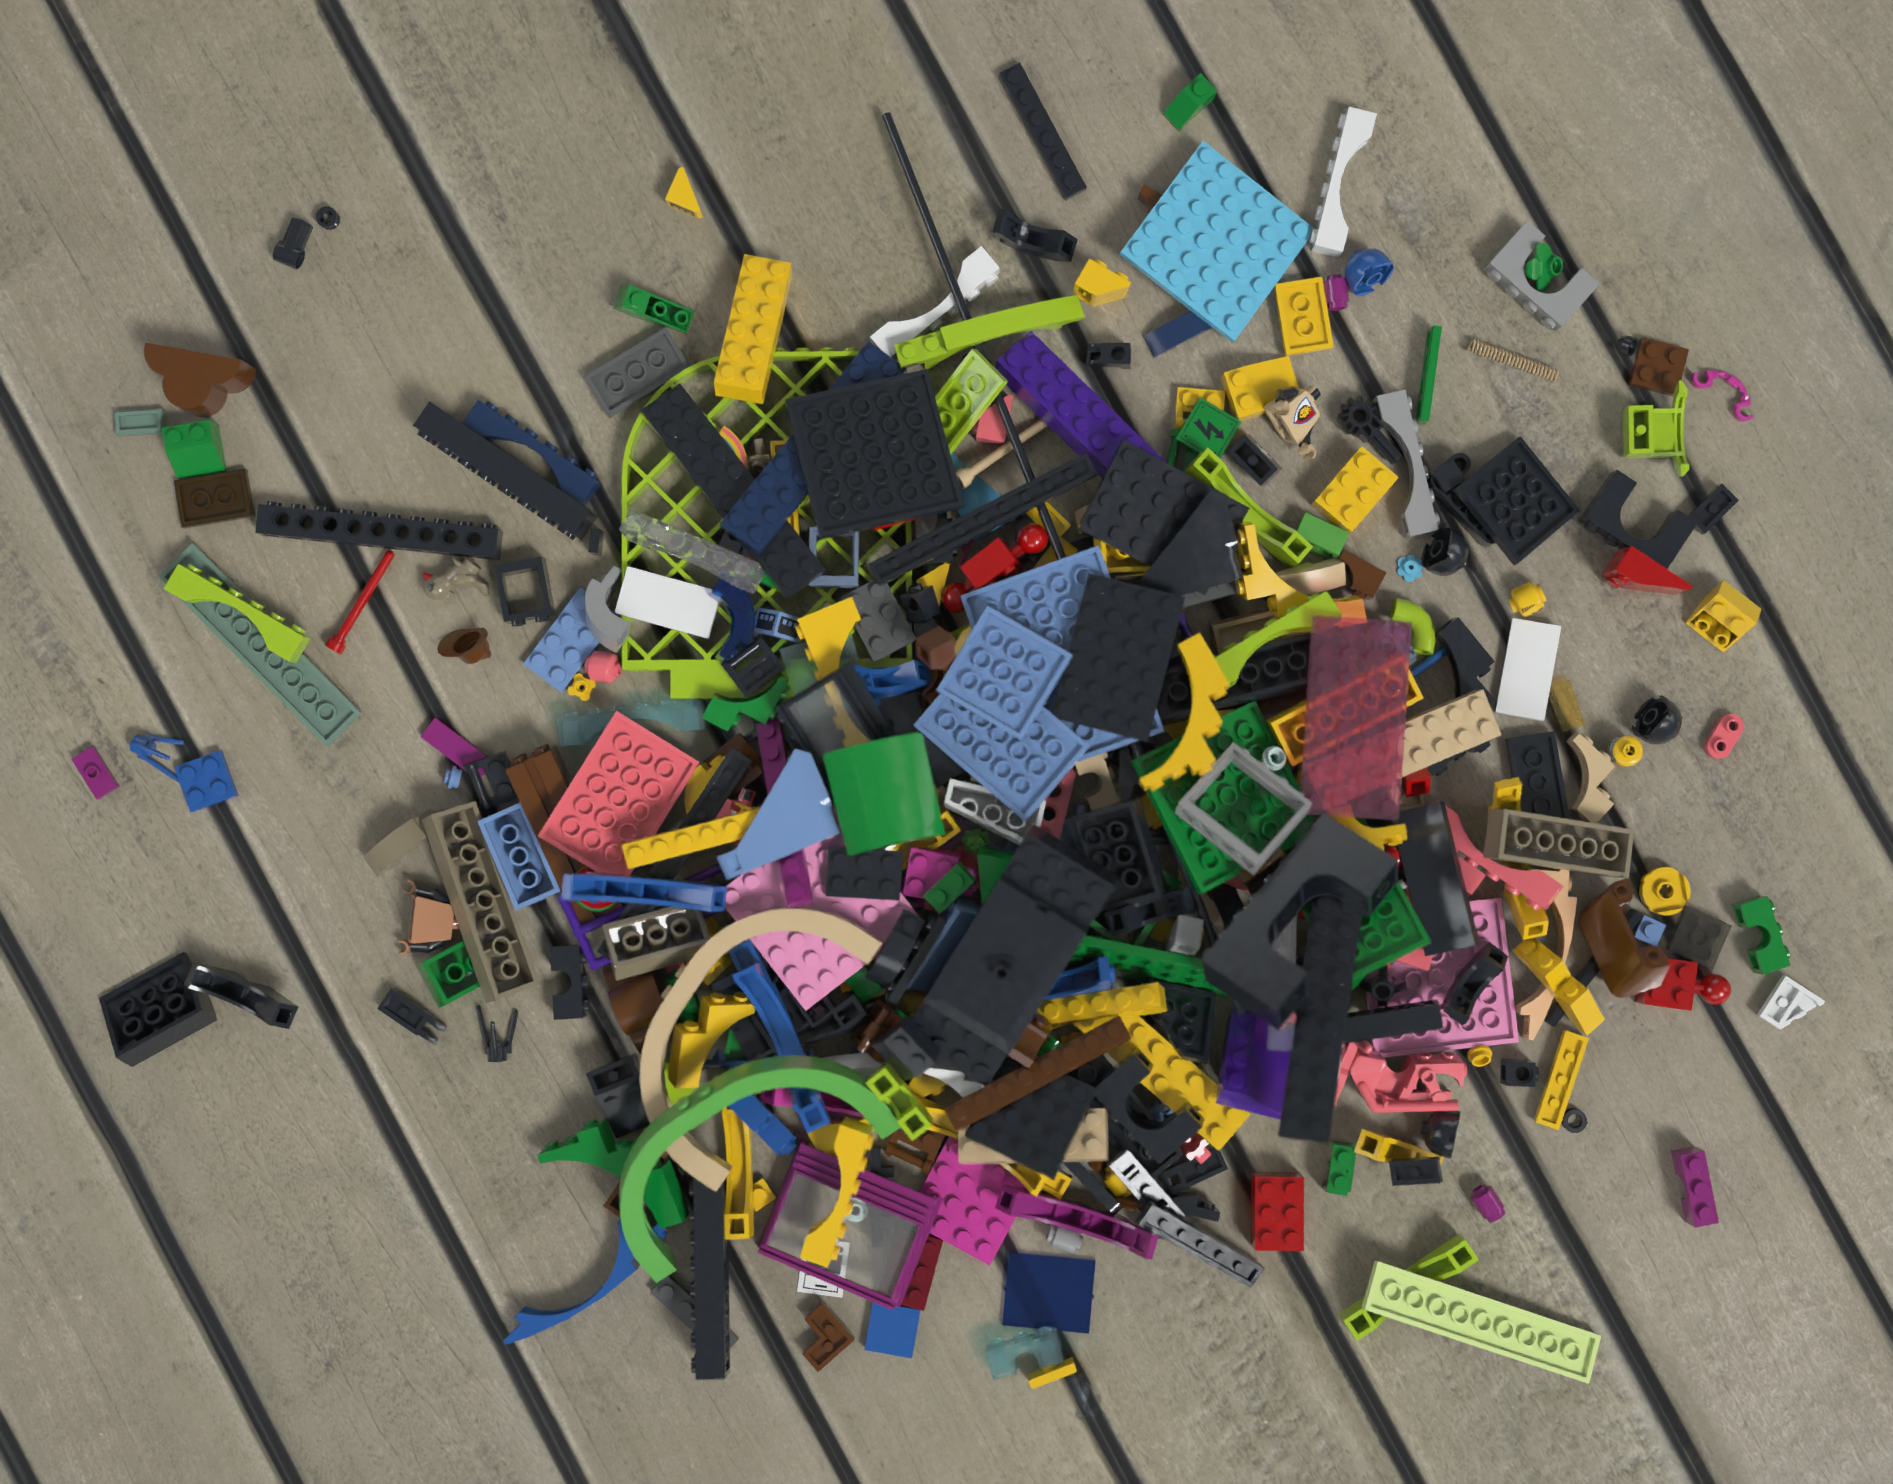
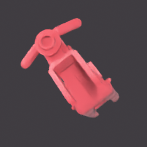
(1392, 1091)

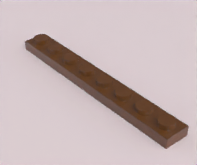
(1040, 1073)

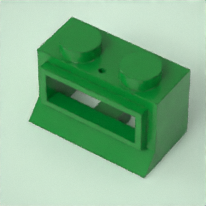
(1340, 1168)

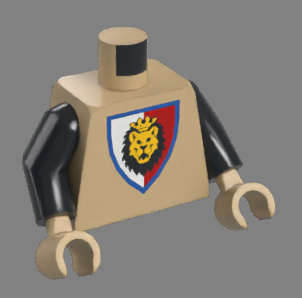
(1294, 417)

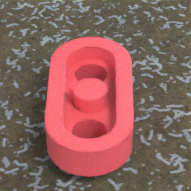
(1724, 735)

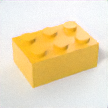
(1354, 490)

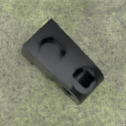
(1109, 355)

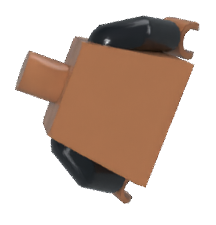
(430, 919)

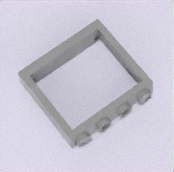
(1219, 835)

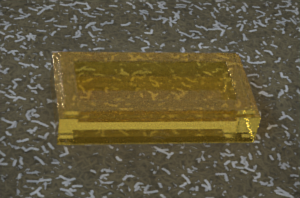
(1565, 706)

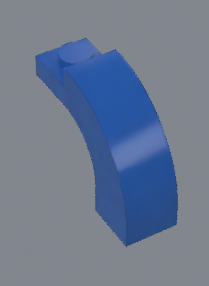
(896, 680)

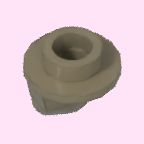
(760, 460)

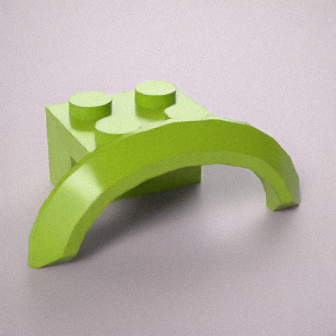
(1657, 431)

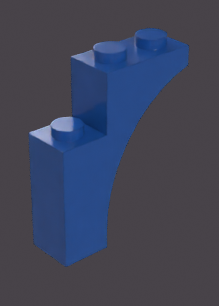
(1083, 980)
(765, 1124)

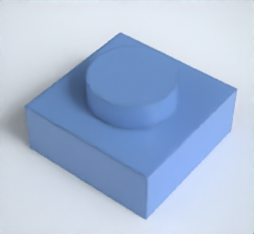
(1649, 930)

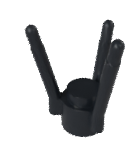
(495, 1049)

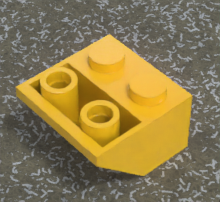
(1100, 285)
(1724, 616)

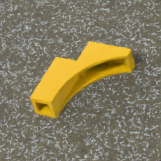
(1555, 976)
(694, 1040)

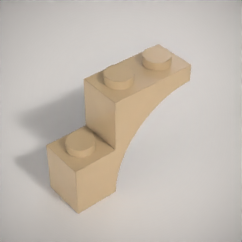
(1595, 766)

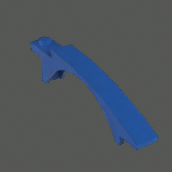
(765, 997)
(535, 1321)

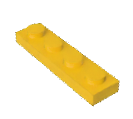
(1561, 1079)

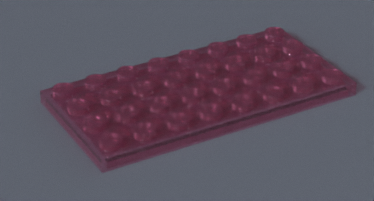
(1356, 717)

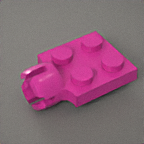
(928, 867)

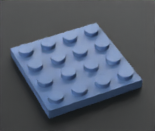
(1004, 673)

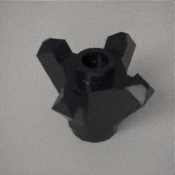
(1382, 986)

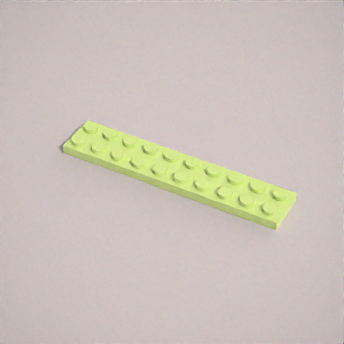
(1481, 1322)

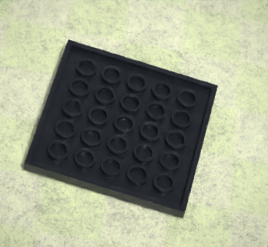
(874, 454)

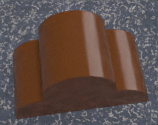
(198, 379)
(636, 1002)

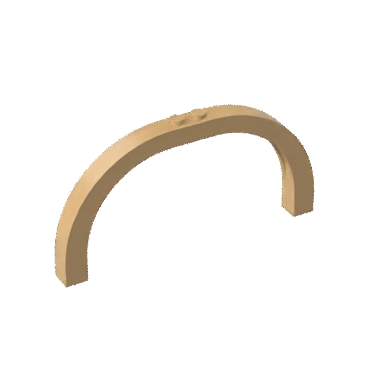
(687, 1150)

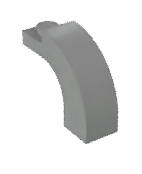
(602, 623)

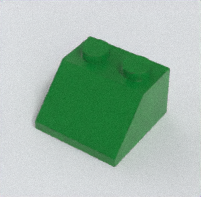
(194, 449)

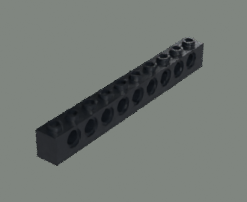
(270, 516)

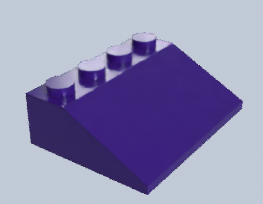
(1249, 1073)

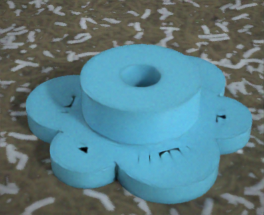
(1408, 574)

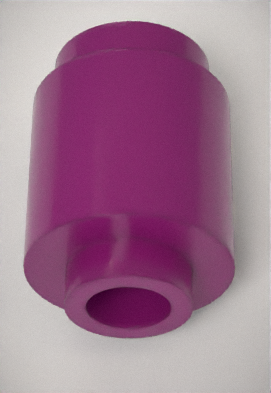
(1336, 292)
(1488, 1203)

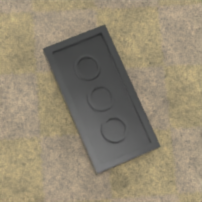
(636, 372)

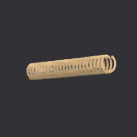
(1514, 357)

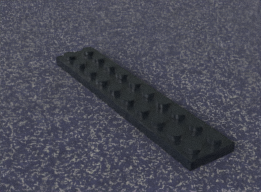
(724, 481)
(1321, 1022)

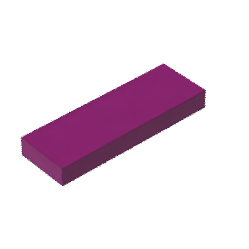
(452, 744)

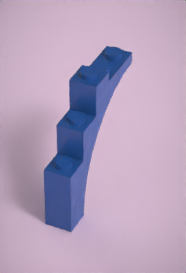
(644, 890)

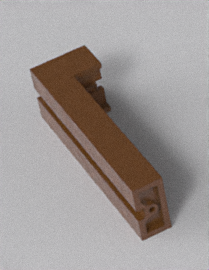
(539, 787)

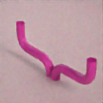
(965, 553)

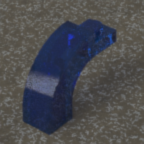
(742, 617)

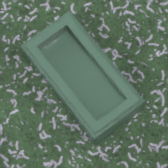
(139, 422)

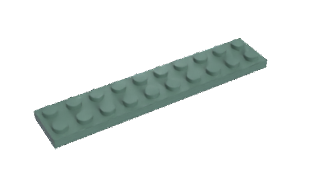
(297, 685)

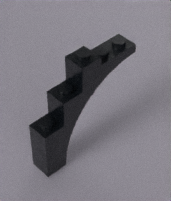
(1467, 662)

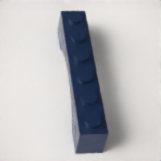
(492, 426)

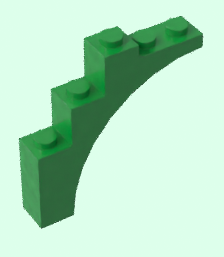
(596, 1146)

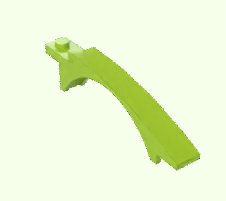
(951, 339)

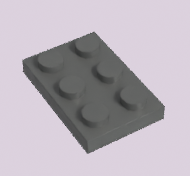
(882, 620)

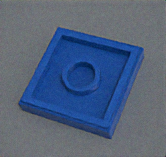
(892, 1330)

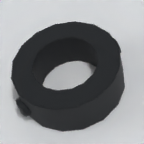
(1583, 1120)

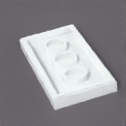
(667, 602)
(1528, 669)

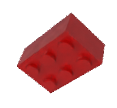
(1277, 1211)

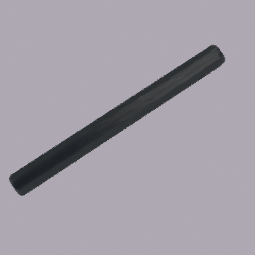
(1587, 974)

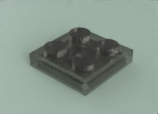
(1698, 937)

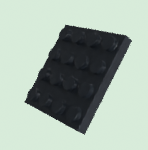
(1516, 500)
(1038, 1125)

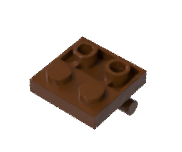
(883, 1019)

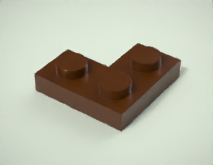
(832, 1337)

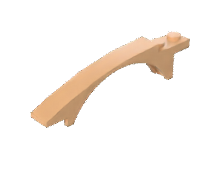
(1564, 908)

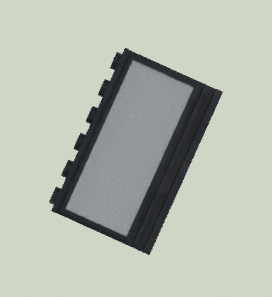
(834, 716)

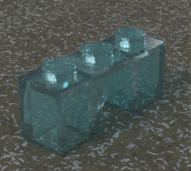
(1043, 1344)

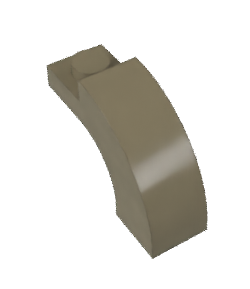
(397, 844)

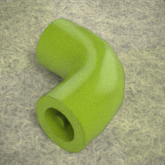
(1422, 626)

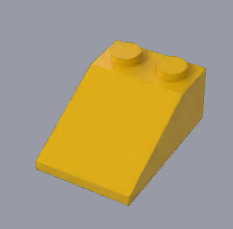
(1255, 386)

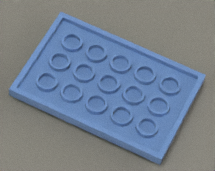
(1011, 769)

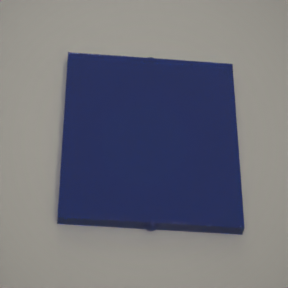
(1048, 1292)

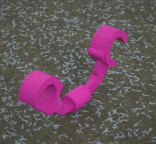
(1732, 381)

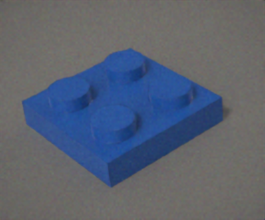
(206, 781)

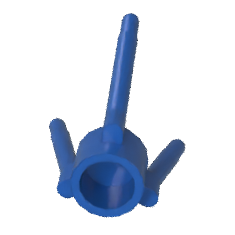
(145, 747)

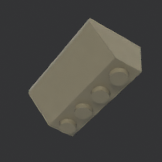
(654, 940)

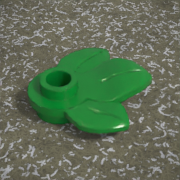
(1543, 266)

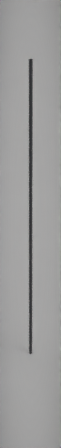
(1018, 449)

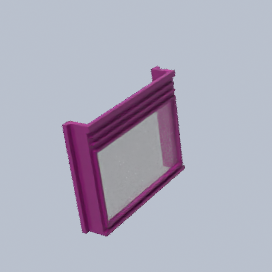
(881, 1234)

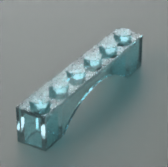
(582, 729)

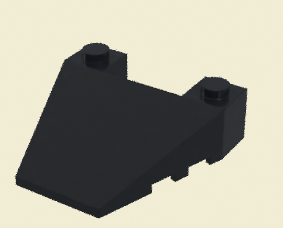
(820, 1020)

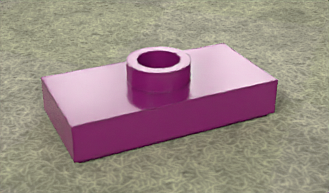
(95, 772)

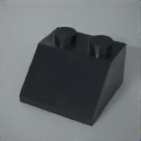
(907, 1049)

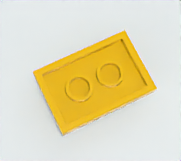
(1303, 316)

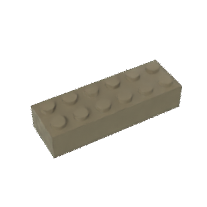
(1558, 843)

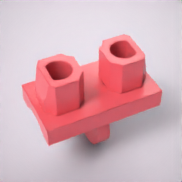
(1196, 1148)

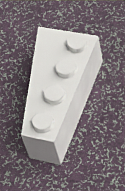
(986, 810)

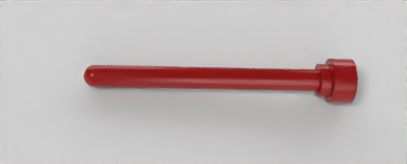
(338, 641)

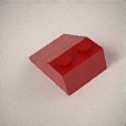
(1638, 572)

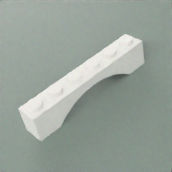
(1332, 229)
(975, 273)

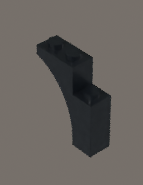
(252, 997)

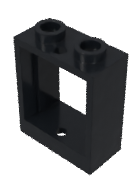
(519, 567)

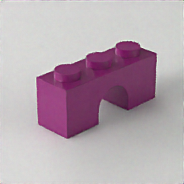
(1699, 1201)

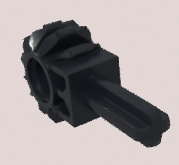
(1369, 428)

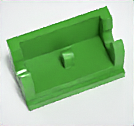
(1323, 536)

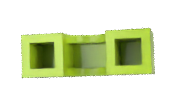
(893, 1090)

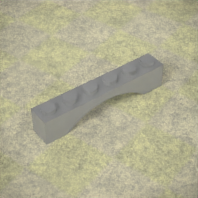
(1418, 513)

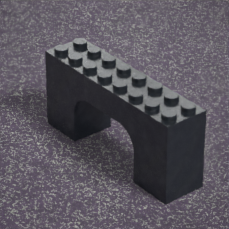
(1322, 863)

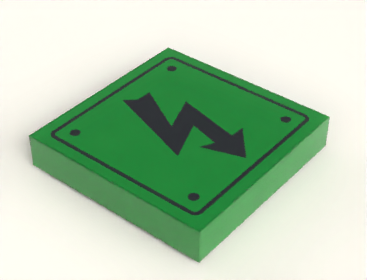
(1208, 428)

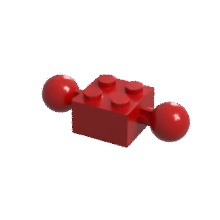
(994, 564)
(1680, 986)

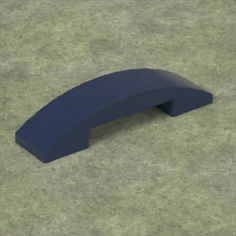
(1175, 333)

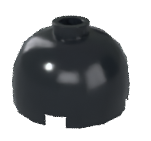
(1446, 553)
(1657, 721)
(1441, 1132)

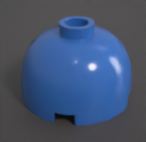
(1367, 269)

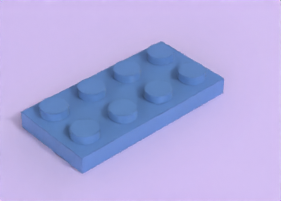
(564, 645)

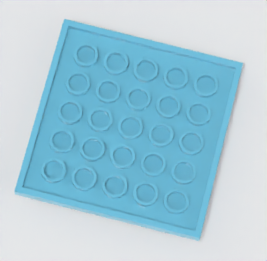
(1217, 241)

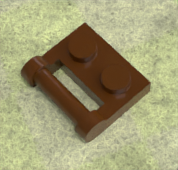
(928, 1142)

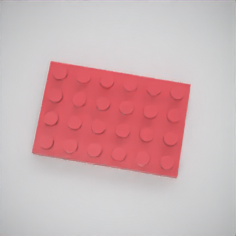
(618, 795)

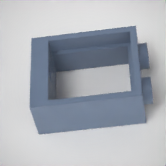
(836, 581)

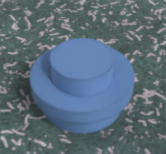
(452, 777)

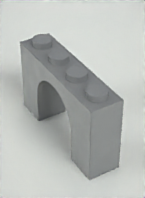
(1551, 308)

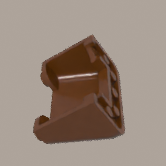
(1616, 952)

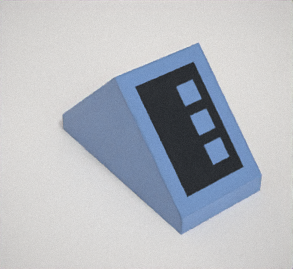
(776, 624)

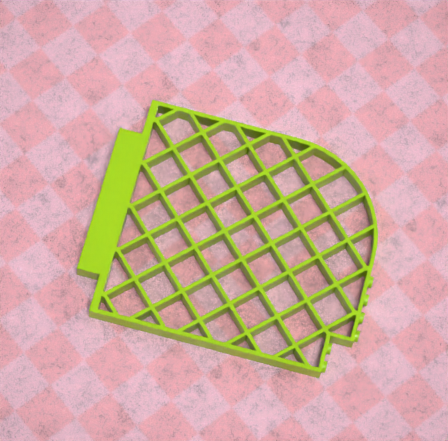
(705, 677)

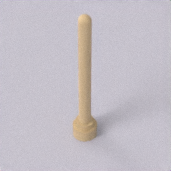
(966, 475)

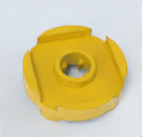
(1675, 899)

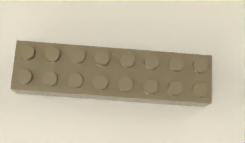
(480, 902)

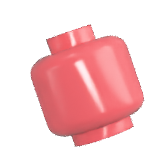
(603, 666)

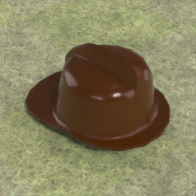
(466, 644)

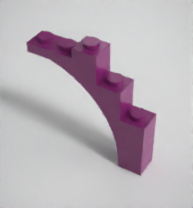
(1077, 1217)

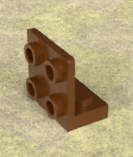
(754, 770)

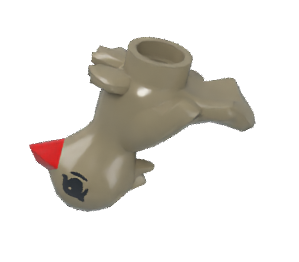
(460, 575)

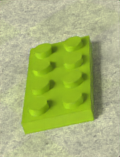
(967, 396)

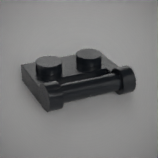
(756, 673)
(495, 769)

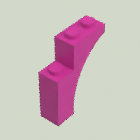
(782, 1097)

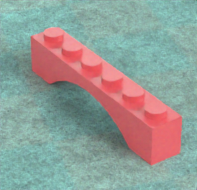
(1534, 884)

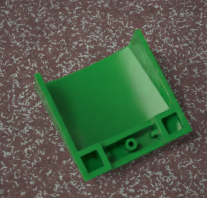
(884, 793)

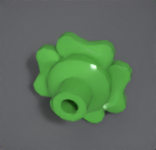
(974, 839)

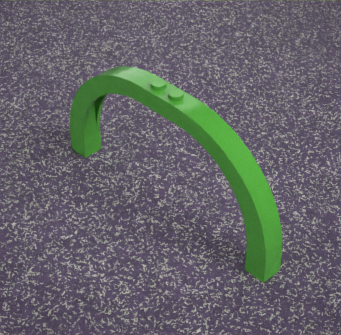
(709, 1100)

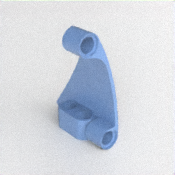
(790, 819)

